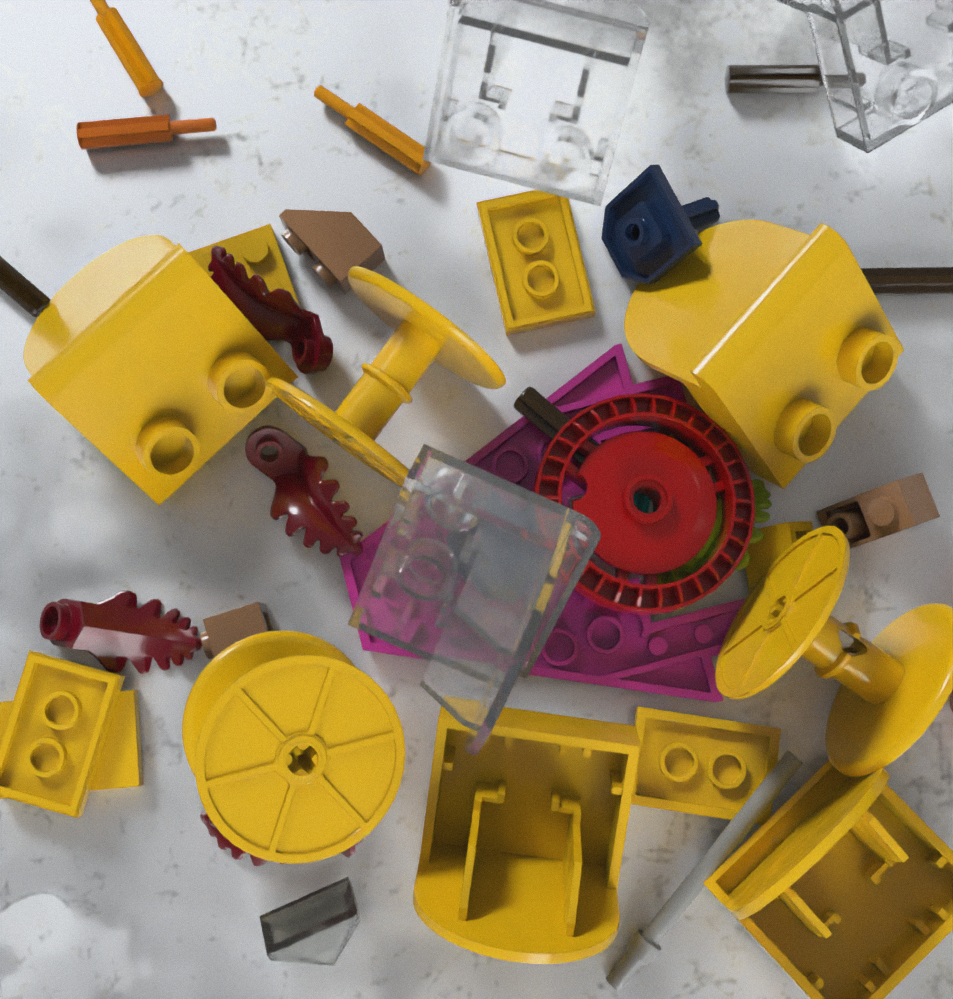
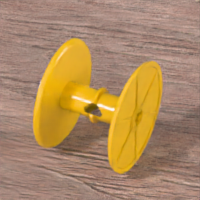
(417, 341)
(887, 685)
(292, 747)

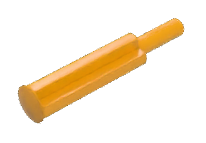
(127, 49)
(377, 131)

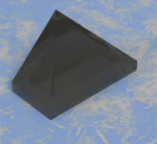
(313, 926)

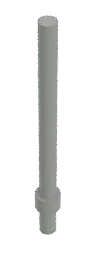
(645, 944)

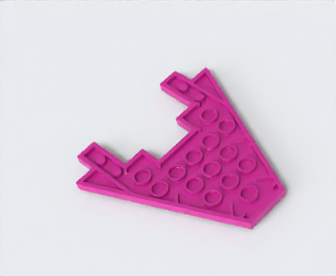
(589, 639)

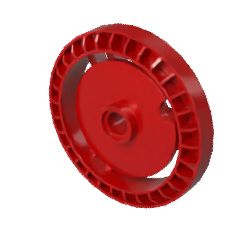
(677, 487)

